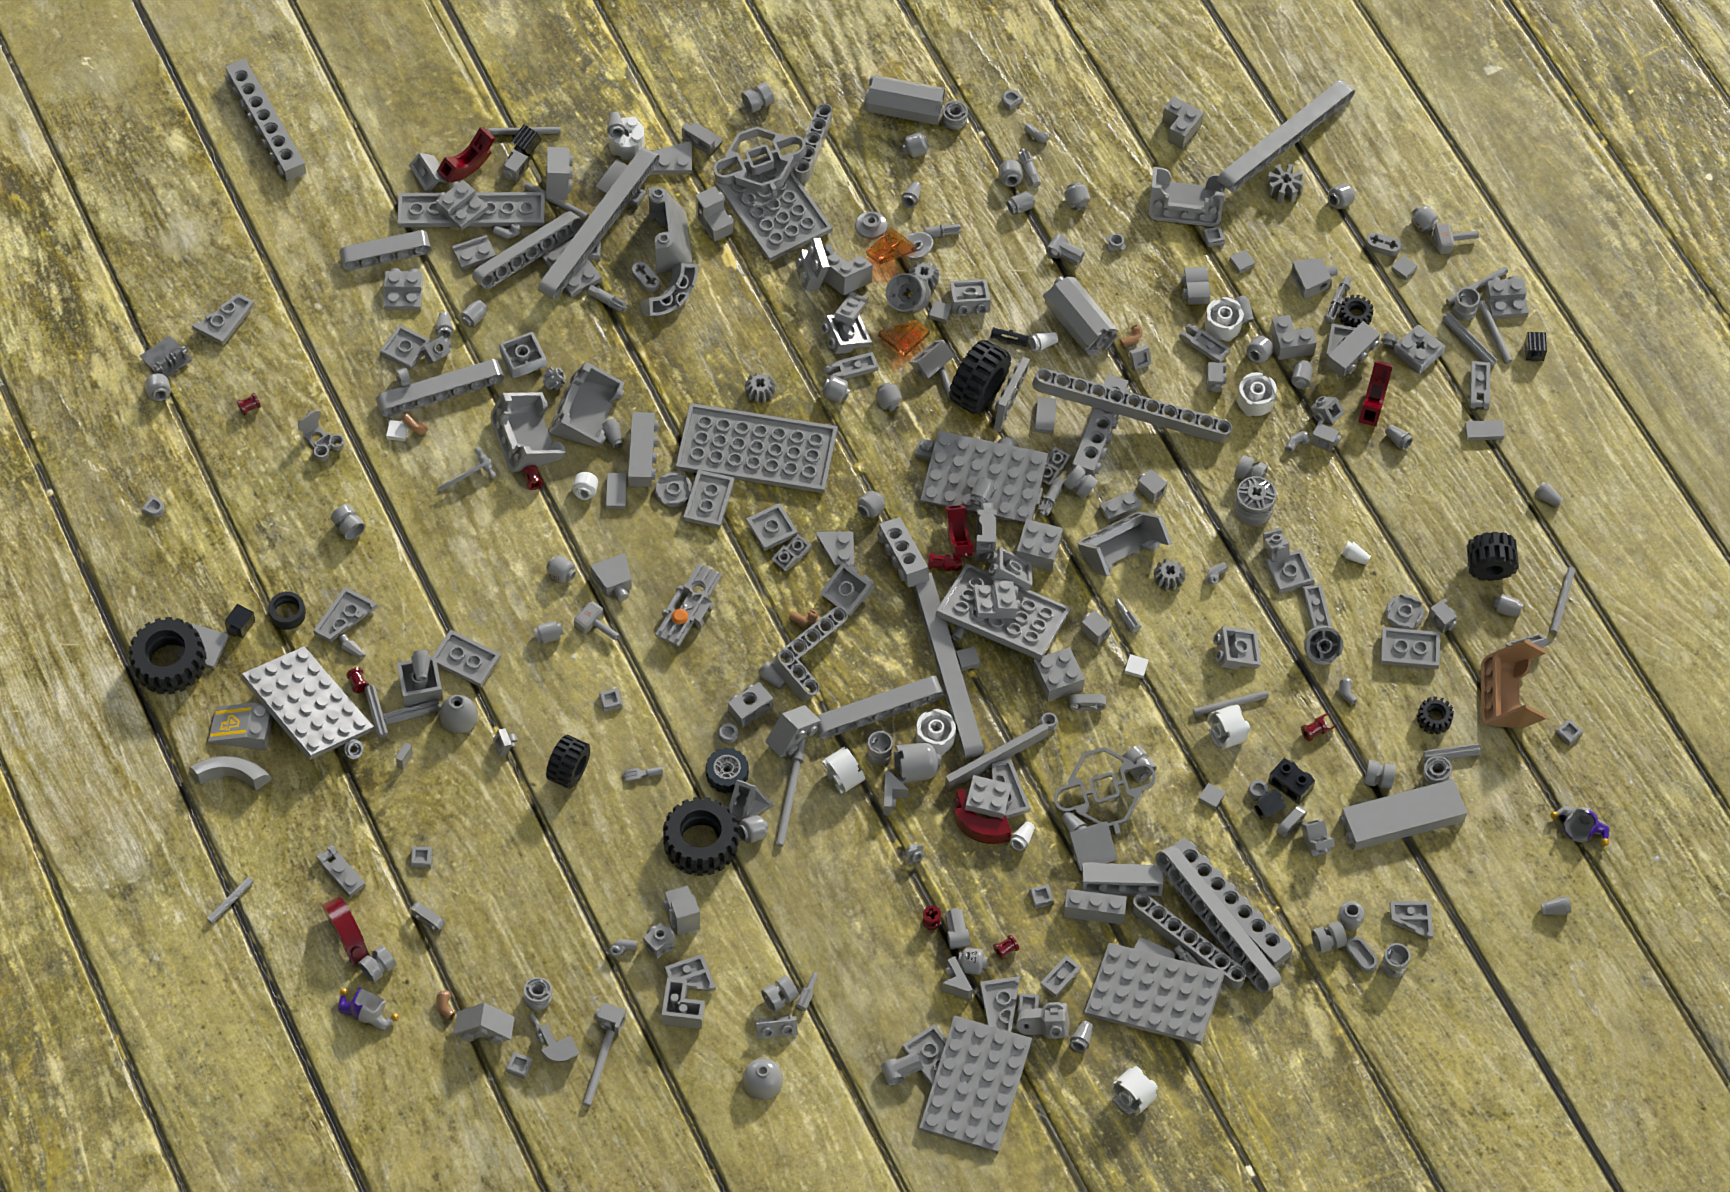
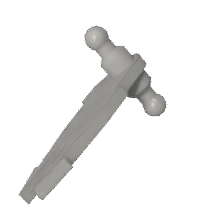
(484, 463)

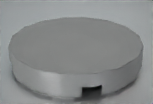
(673, 490)
(1405, 612)

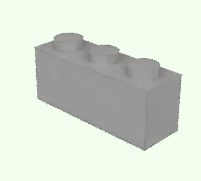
(1353, 349)
(1095, 906)

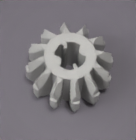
(926, 272)
(760, 387)
(1169, 574)

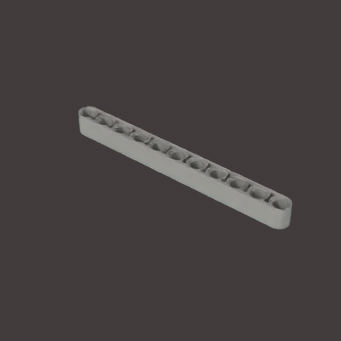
(1286, 136)
(598, 223)
(1140, 403)
(949, 670)

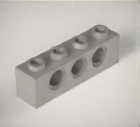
(903, 552)

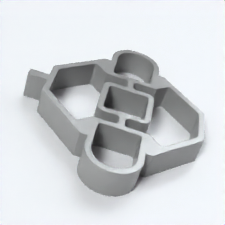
(779, 142)
(1135, 793)

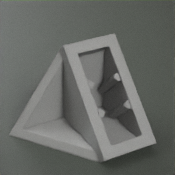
(748, 801)

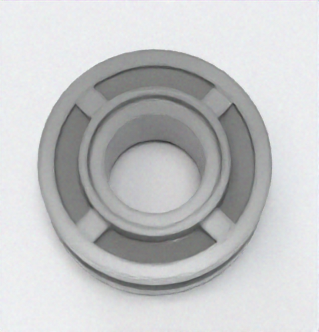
(954, 115)
(1437, 763)
(537, 985)

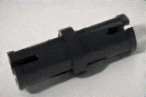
(997, 334)

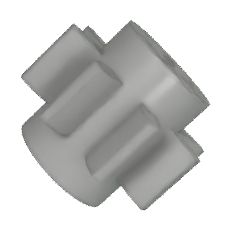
(554, 378)

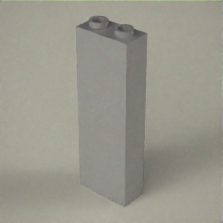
(1403, 815)

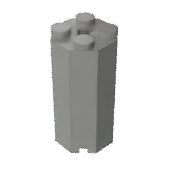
(905, 99)
(1080, 315)

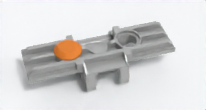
(694, 607)

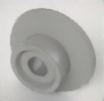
(868, 229)
(923, 244)

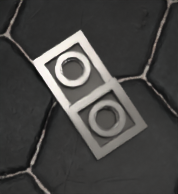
(611, 176)
(1055, 465)
(792, 553)

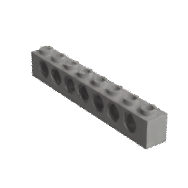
(258, 109)
(1275, 954)

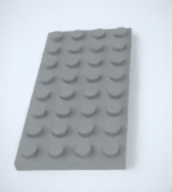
(757, 447)

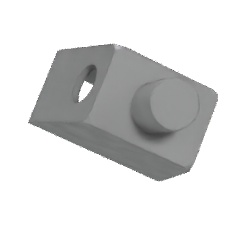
(1312, 276)
(613, 576)

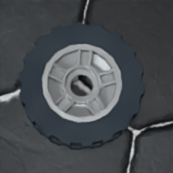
(723, 760)

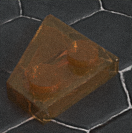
(889, 247)
(905, 336)

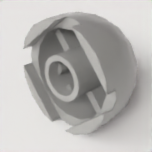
(1323, 644)
(762, 1079)

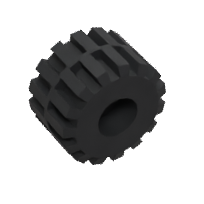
(1492, 556)

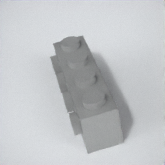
(642, 449)
(1122, 879)

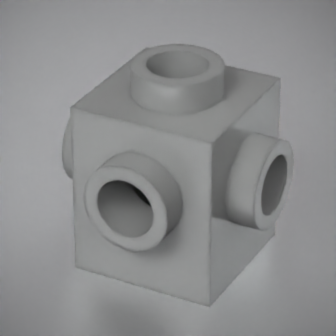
(1327, 409)
(659, 940)

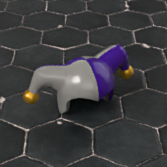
(1582, 824)
(366, 1008)

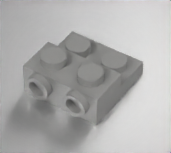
(461, 204)
(812, 265)
(403, 289)
(970, 296)
(1507, 298)
(845, 337)
(1010, 568)
(848, 588)
(996, 600)
(1237, 648)

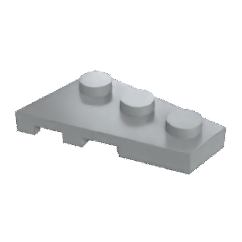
(674, 159)
(225, 320)
(343, 614)
(1017, 801)
(999, 1001)

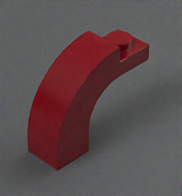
(468, 161)
(1375, 393)
(958, 531)
(977, 828)
(346, 929)

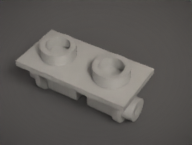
(783, 1027)

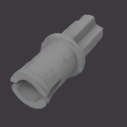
(941, 231)

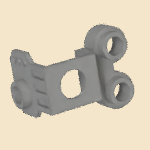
(309, 426)

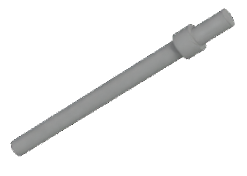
(798, 758)

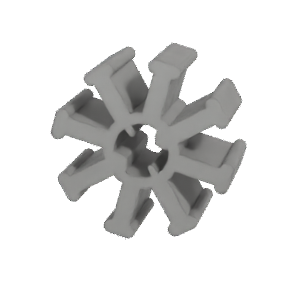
(1285, 183)

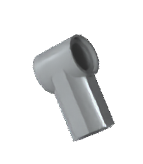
(1062, 248)
(957, 933)
(897, 1069)

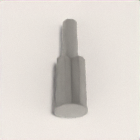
(1128, 617)
(806, 994)

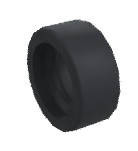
(286, 597)

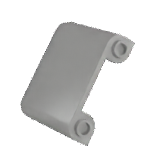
(1185, 201)
(671, 246)
(586, 405)
(523, 432)

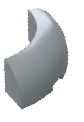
(677, 292)
(230, 766)

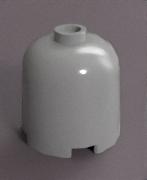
(916, 762)

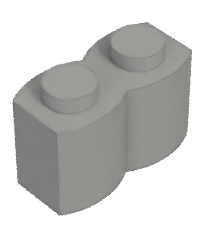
(1196, 285)

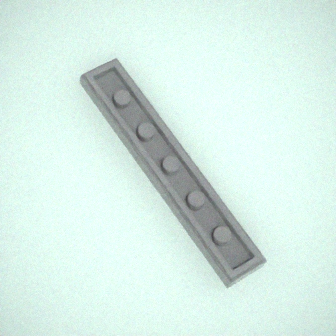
(997, 755)

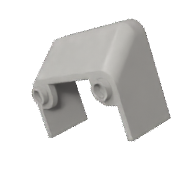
(1122, 539)

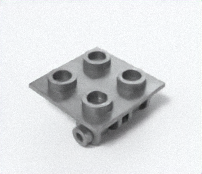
(166, 357)

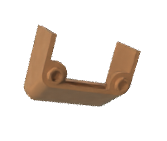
(1501, 686)

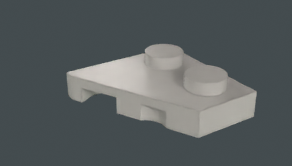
(838, 547)
(1412, 916)
(694, 971)

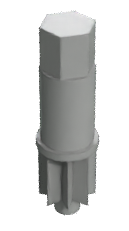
(1029, 167)
(610, 300)
(1051, 497)

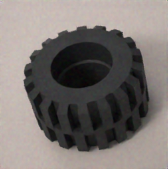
(568, 761)

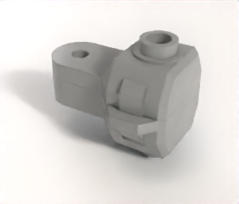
(1049, 1020)

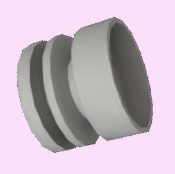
(898, 290)
(1254, 501)

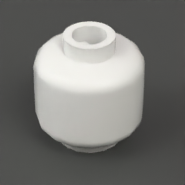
(585, 485)

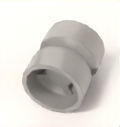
(758, 97)
(1466, 304)
(1247, 468)
(1082, 483)
(348, 522)
(880, 748)
(1138, 755)
(1380, 774)
(1329, 937)
(1395, 960)
(375, 965)
(786, 991)

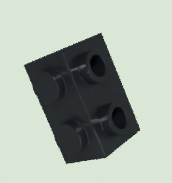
(1291, 780)

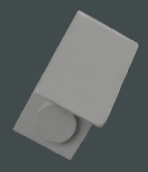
(893, 790)
(957, 983)

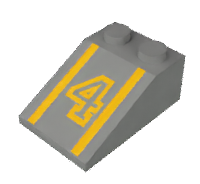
(241, 726)

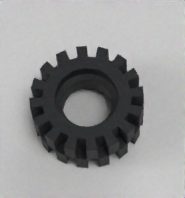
(1355, 303)
(1435, 705)

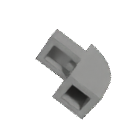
(1316, 837)
(555, 1051)

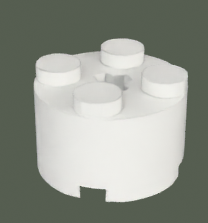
(630, 142)
(1224, 319)
(1256, 394)
(1228, 726)
(936, 729)
(843, 769)
(1134, 1091)

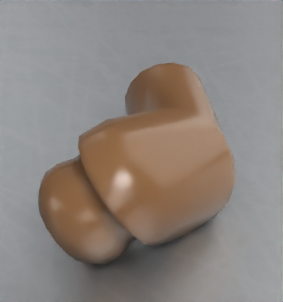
(1134, 337)
(413, 425)
(806, 620)
(442, 1004)

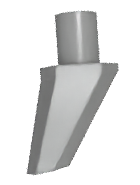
(351, 647)

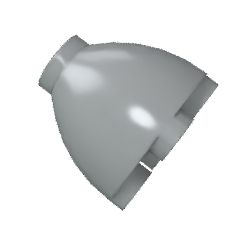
(458, 714)

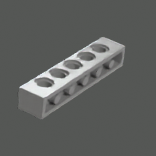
(1096, 434)

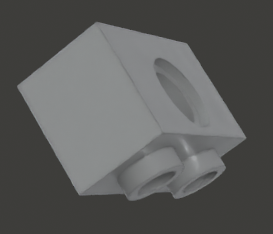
(745, 713)

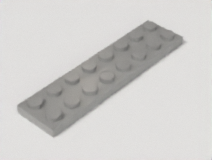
(503, 211)

